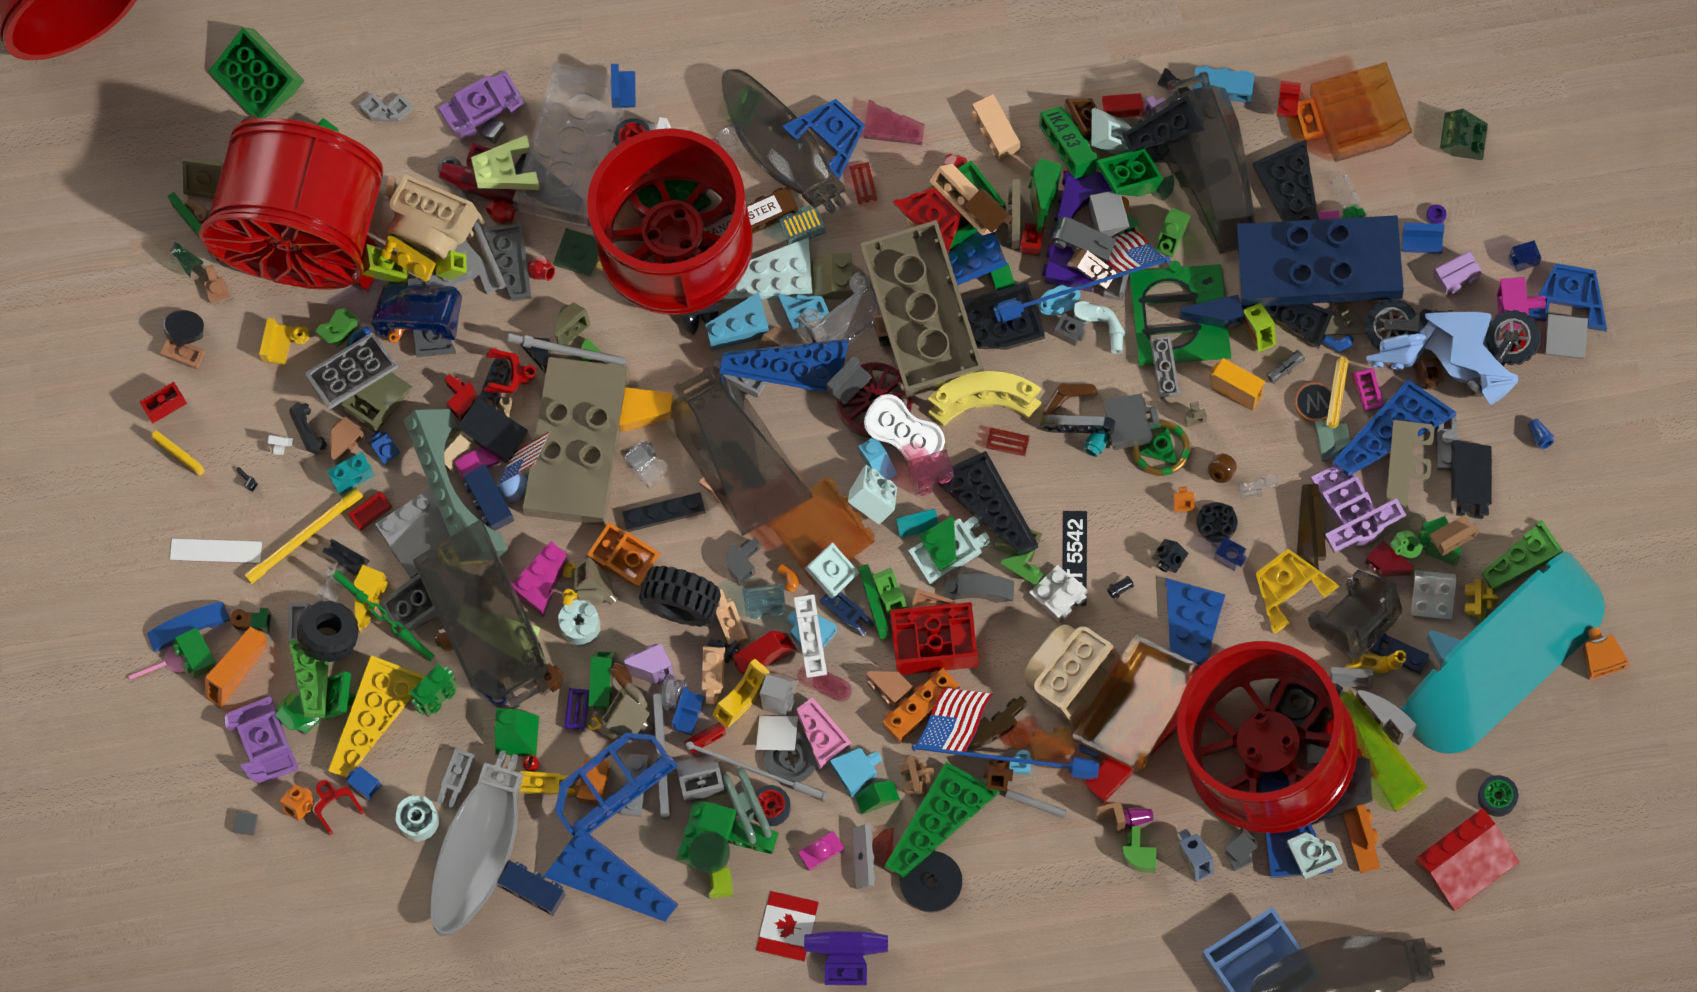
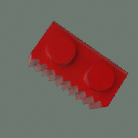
(163, 402)

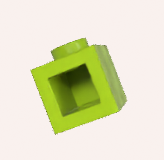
(452, 266)

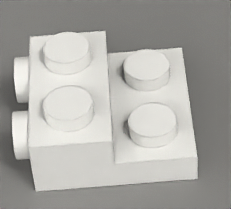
(1059, 593)

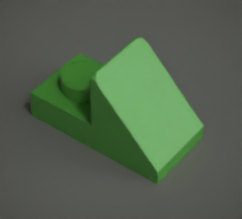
(1020, 565)

